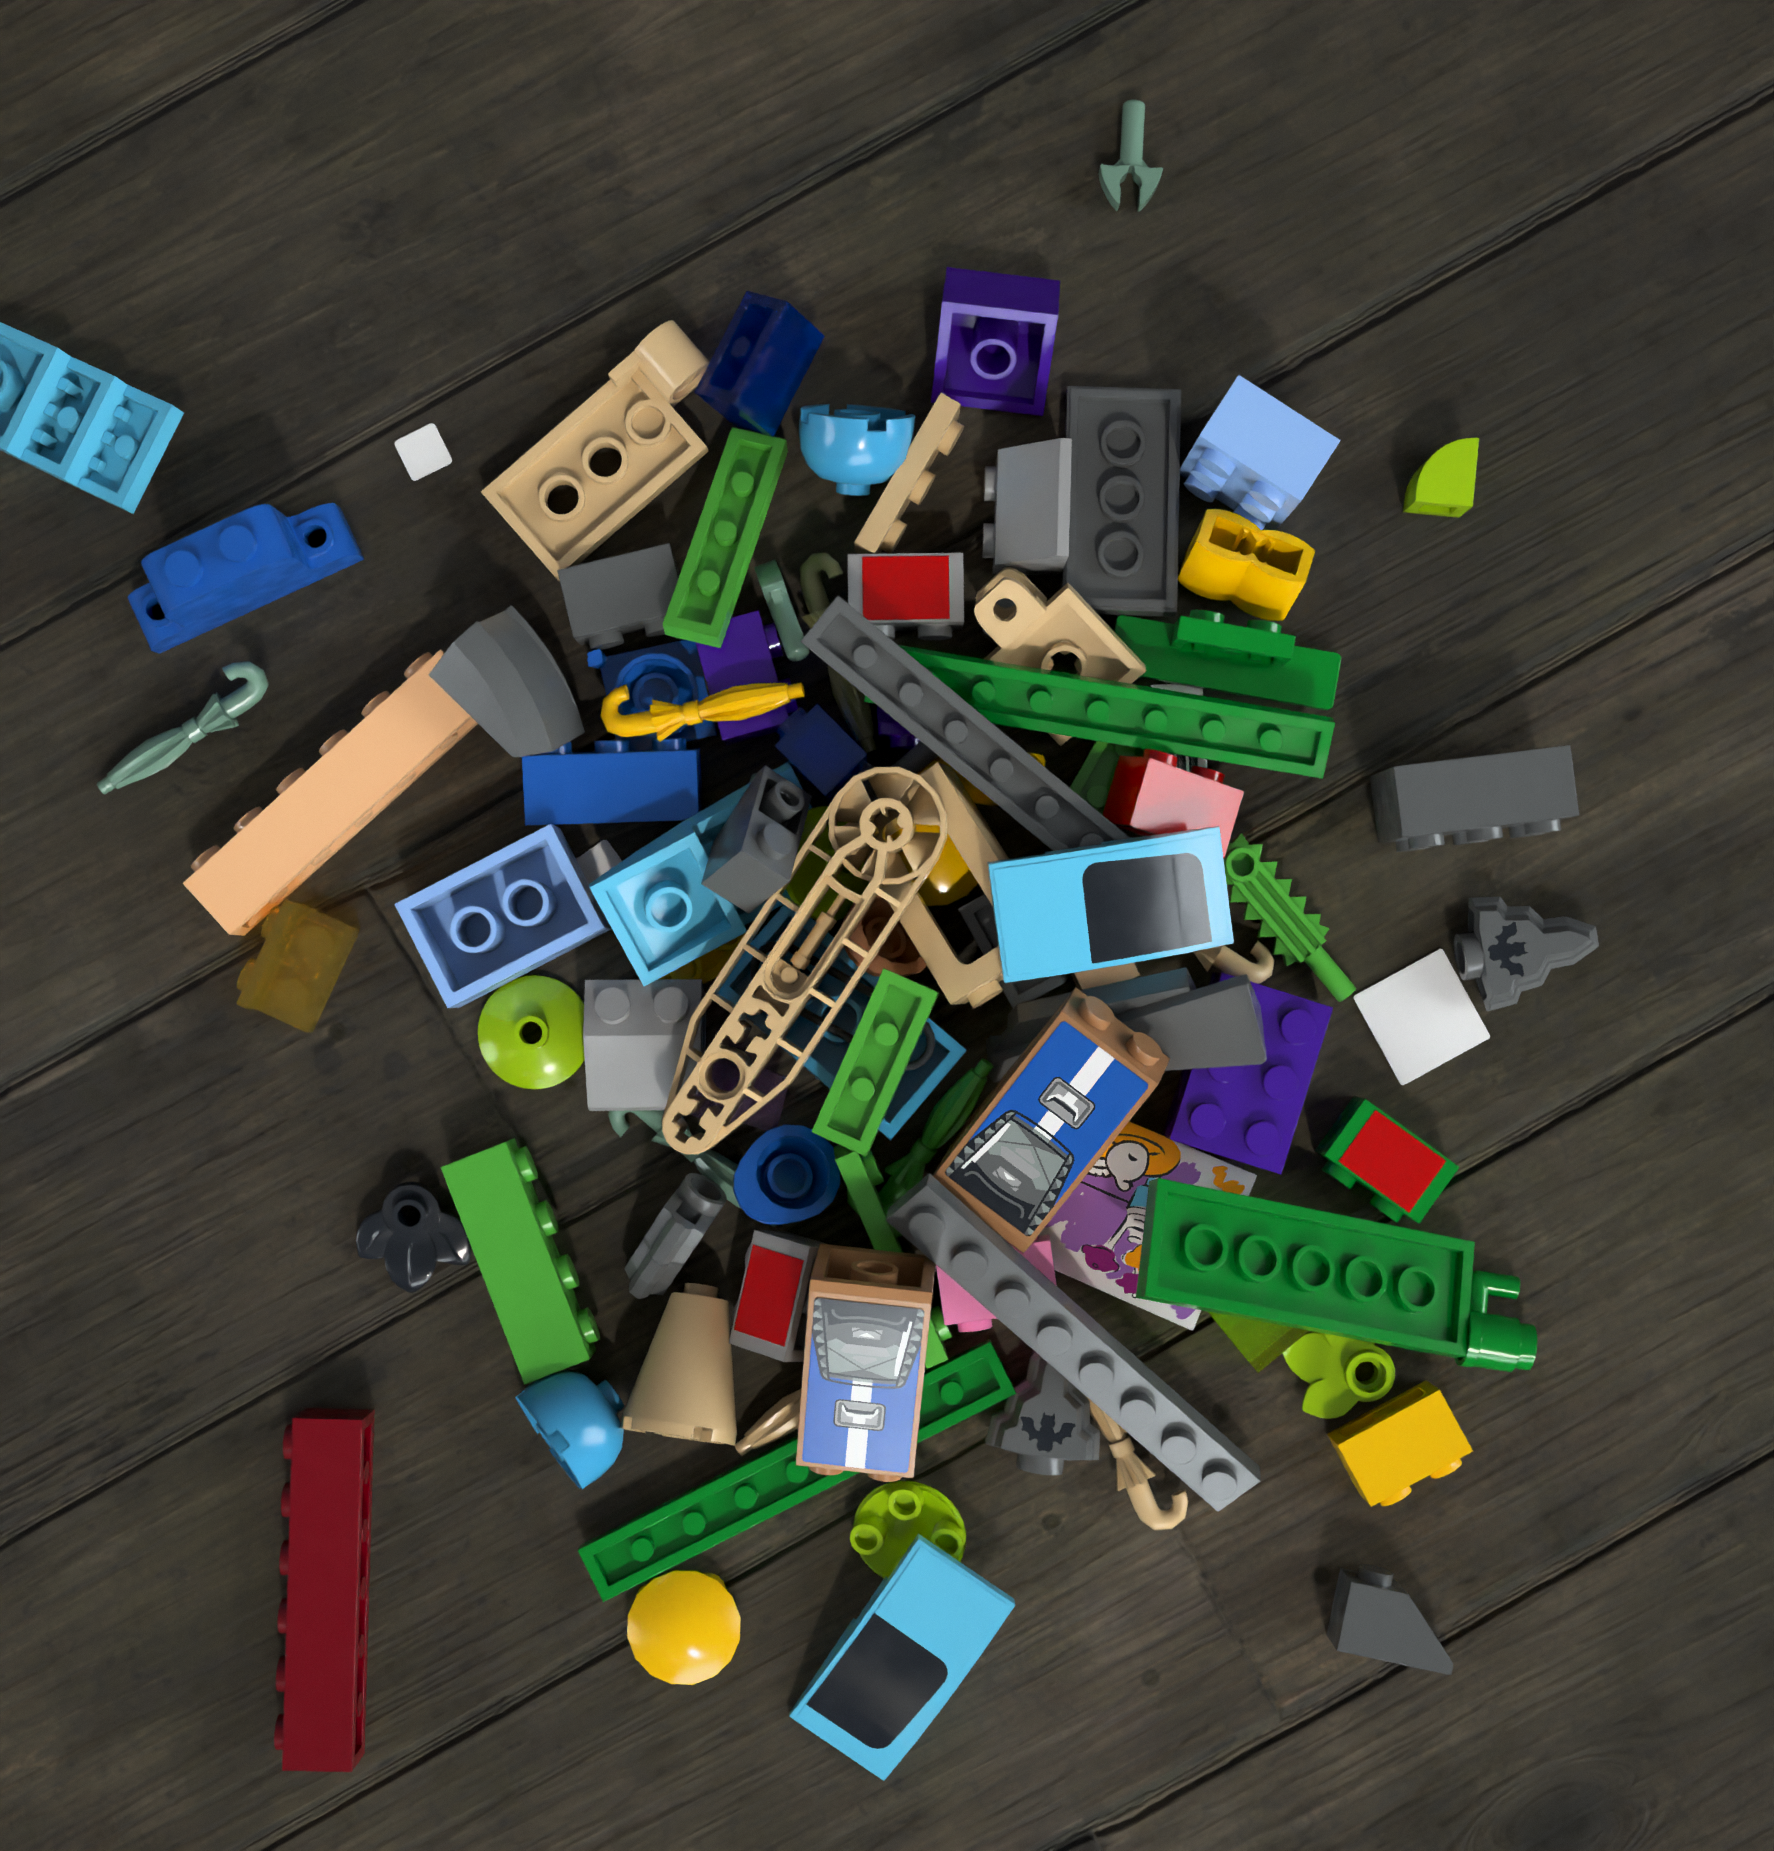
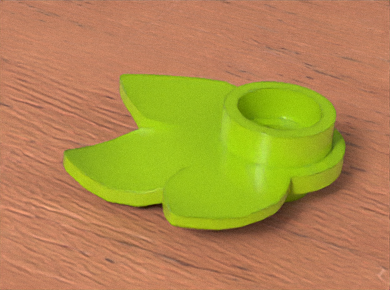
(1330, 1368)

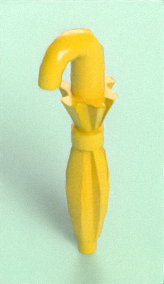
(727, 705)

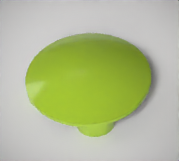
(895, 1515)

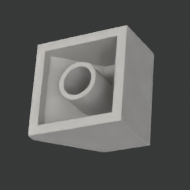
(1030, 508)
(636, 1040)

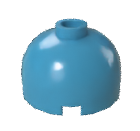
(855, 444)
(576, 1422)

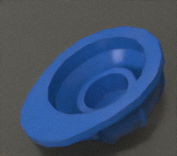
(786, 1176)

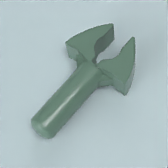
(1130, 159)
(781, 610)

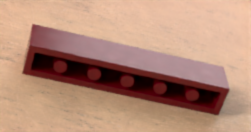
(325, 1589)

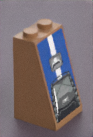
(1051, 1118)
(864, 1361)

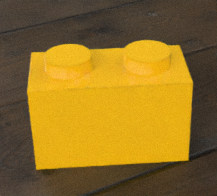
(1400, 1444)

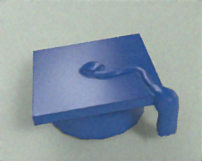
(658, 673)

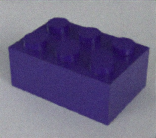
(1253, 1109)

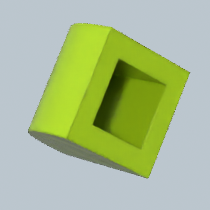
(1445, 481)

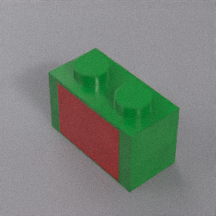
(1385, 1160)

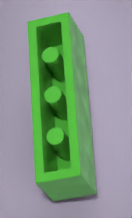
(521, 1261)

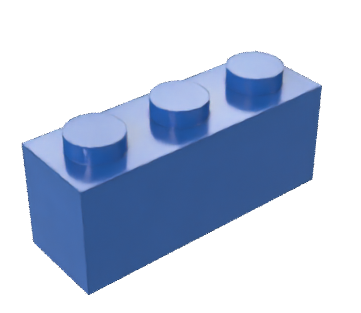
(613, 783)

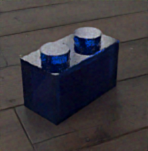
(759, 363)
(819, 751)

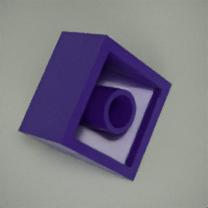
(996, 340)

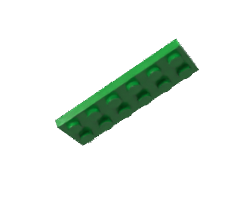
(1305, 1269)

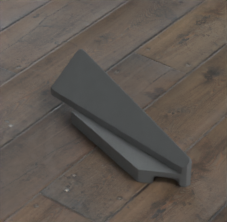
(1191, 1025)

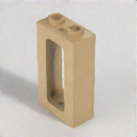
(977, 846)

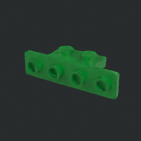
(1233, 658)

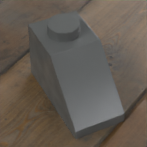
(1381, 1622)

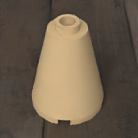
(687, 1372)

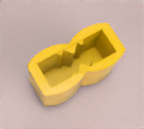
(1246, 565)

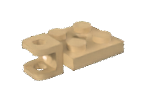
(1040, 628)

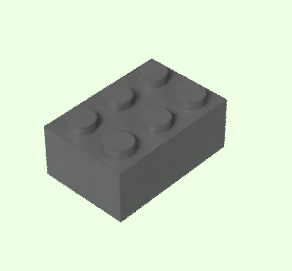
(1474, 798)

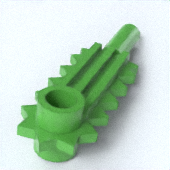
(1281, 916)

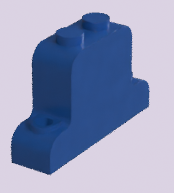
(237, 569)

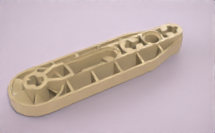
(782, 987)

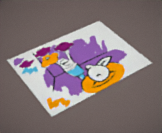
(1102, 1221)

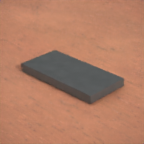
(1124, 498)

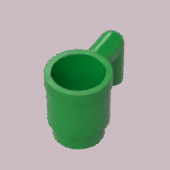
(1495, 1339)

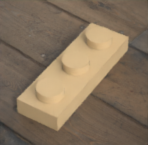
(911, 479)

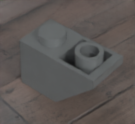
(758, 842)

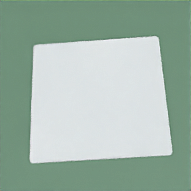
(1421, 1016)

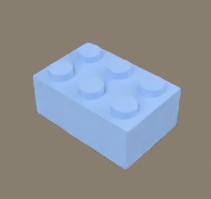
(1256, 456)
(503, 916)

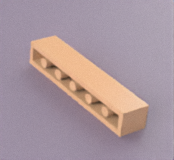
(330, 800)

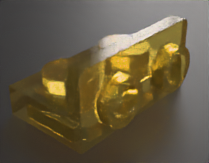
(296, 964)

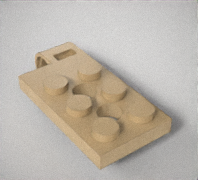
(625, 414)

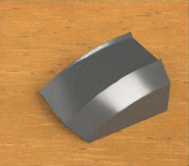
(510, 685)

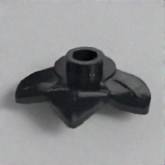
(409, 1244)

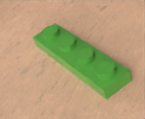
(725, 537)
(861, 1177)

